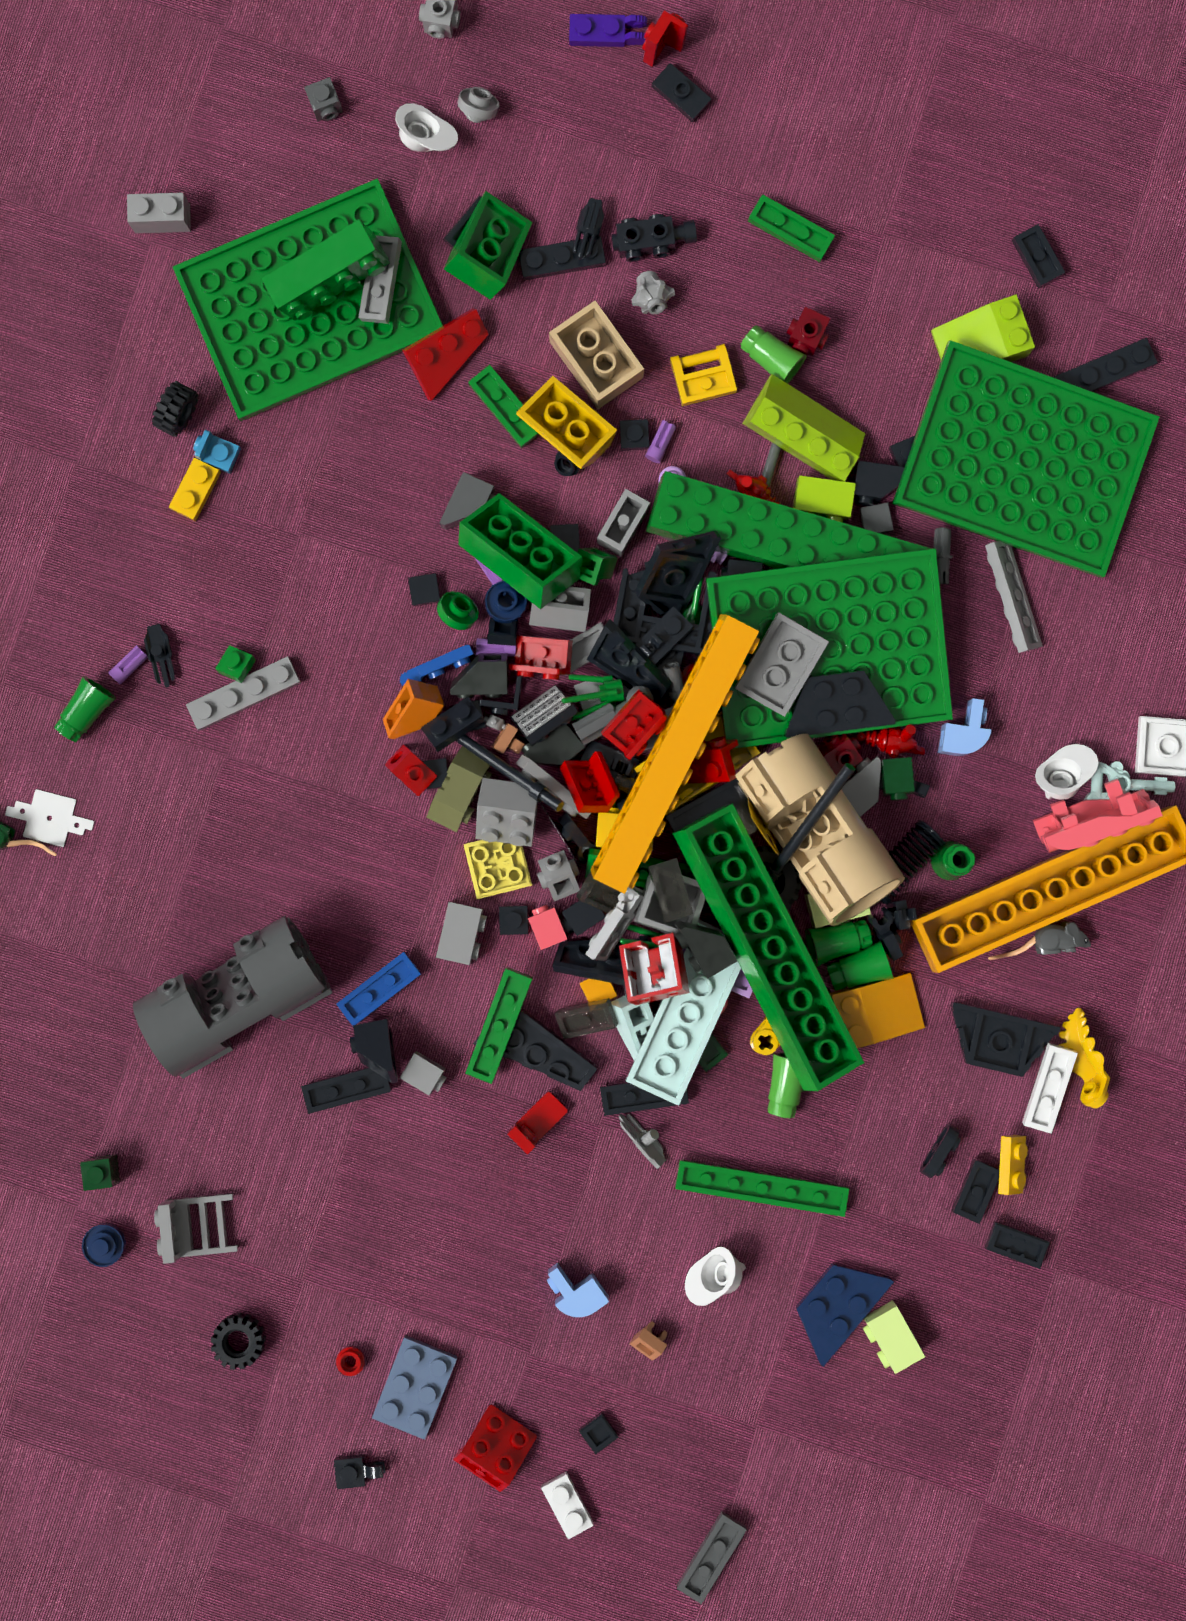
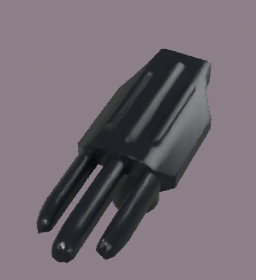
(589, 225)
(159, 651)

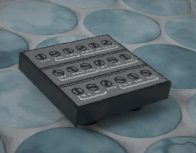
(544, 715)

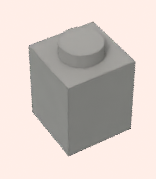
(424, 1074)

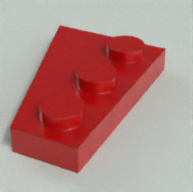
(445, 351)

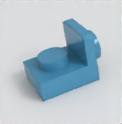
(216, 451)

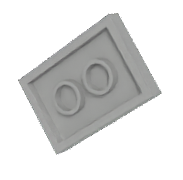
(781, 664)

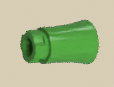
(773, 354)
(784, 1089)

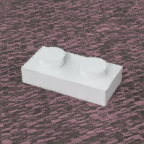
(567, 1505)

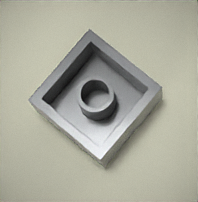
(505, 813)
(649, 912)

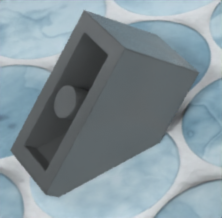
(466, 498)

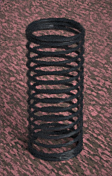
(930, 836)

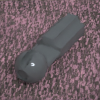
(591, 725)

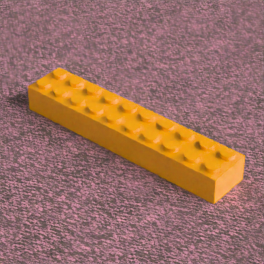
(674, 752)
(1050, 891)

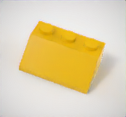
(567, 423)

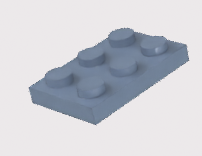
(414, 1387)

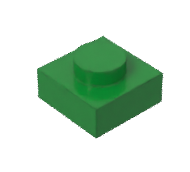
(235, 664)

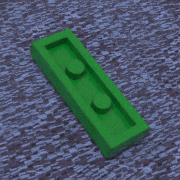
(791, 228)
(502, 404)

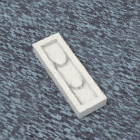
(1049, 1088)

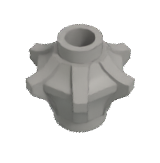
(651, 293)

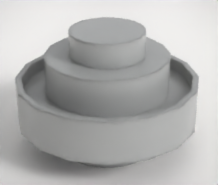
(478, 104)

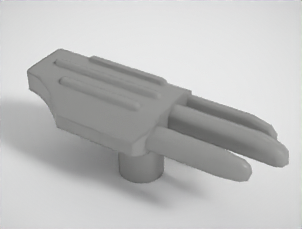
(644, 1140)

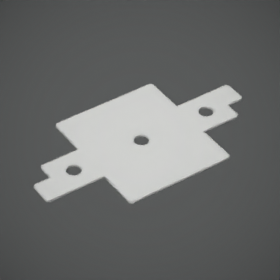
(45, 805)

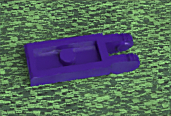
(605, 30)

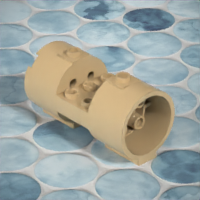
(840, 857)

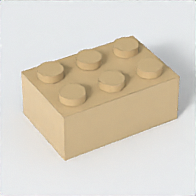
(596, 354)

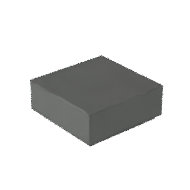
(876, 518)

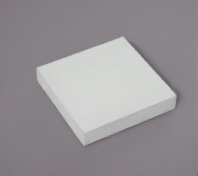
(1161, 746)

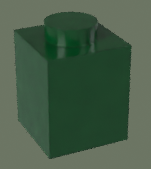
(897, 778)
(100, 1172)

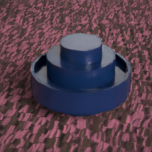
(504, 603)
(103, 1245)

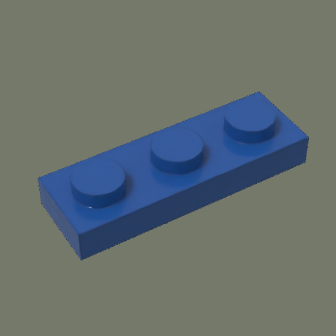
(378, 988)

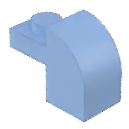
(965, 739)
(576, 1300)

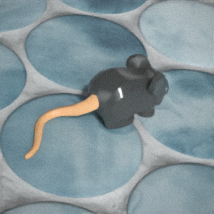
(1053, 940)

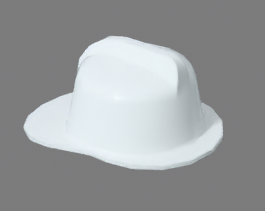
(423, 130)
(1066, 771)
(713, 1276)

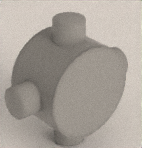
(494, 722)

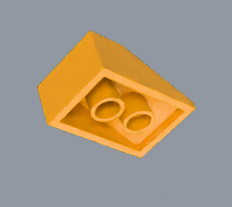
(879, 1010)

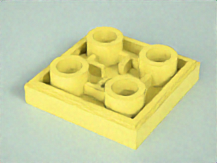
(496, 867)

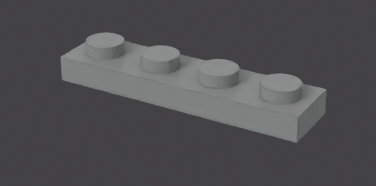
(1013, 596)
(240, 696)

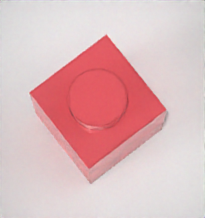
(547, 927)

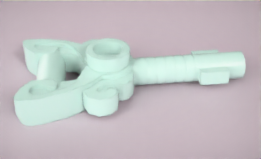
(1115, 771)

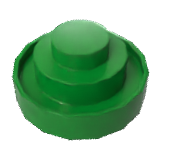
(457, 610)

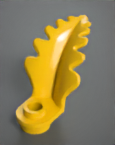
(1088, 1063)

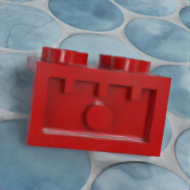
(496, 1448)

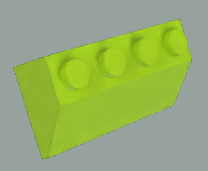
(805, 429)

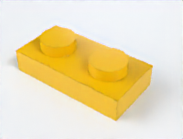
(194, 489)
(1012, 1164)

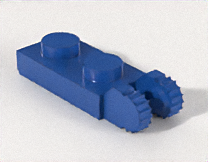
(435, 666)

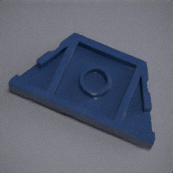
(838, 1306)

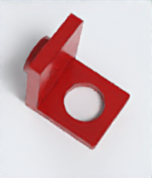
(410, 770)

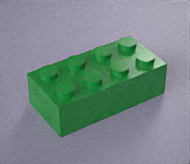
(326, 271)
(520, 550)

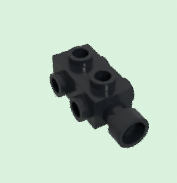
(647, 241)

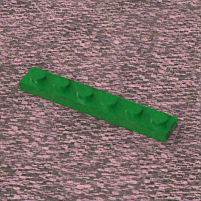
(762, 1188)

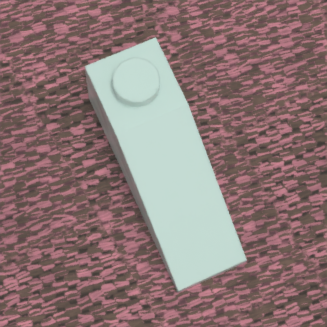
(632, 1023)

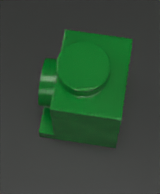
(596, 565)

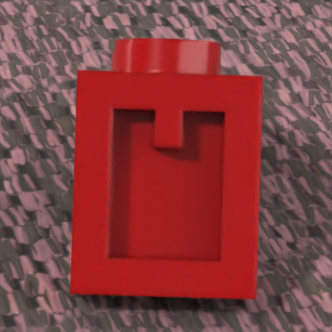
(537, 1122)

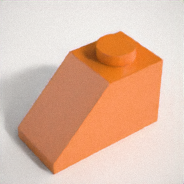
(412, 708)

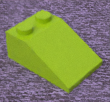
(993, 329)

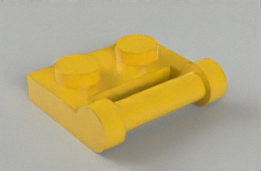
(705, 383)

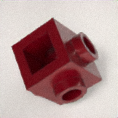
(808, 331)
(840, 750)

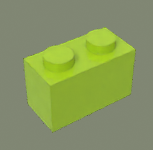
(824, 497)

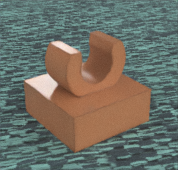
(506, 740)
(649, 1344)

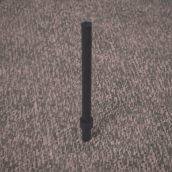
(536, 789)
(775, 869)

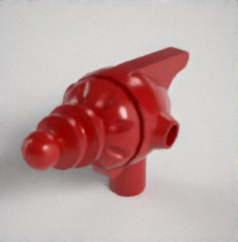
(752, 486)
(893, 740)

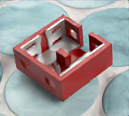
(654, 972)

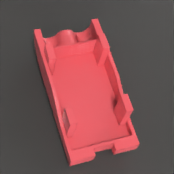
(1095, 819)

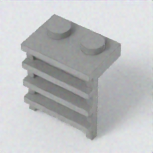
(176, 1228)

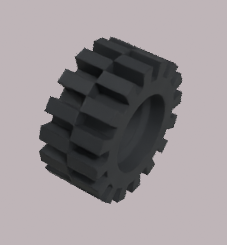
(175, 408)
(231, 1357)

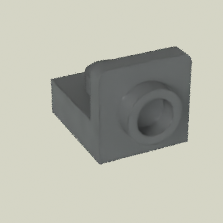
(324, 100)

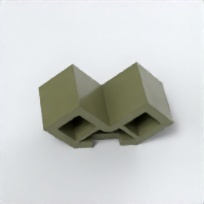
(454, 798)

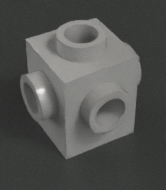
(439, 17)
(558, 875)

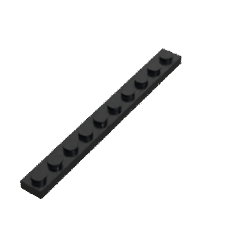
(1088, 376)

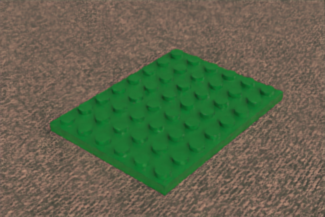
(266, 353)
(1026, 459)
(877, 618)

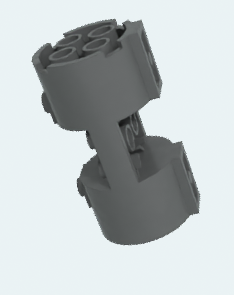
(193, 1019)

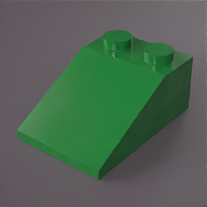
(488, 246)

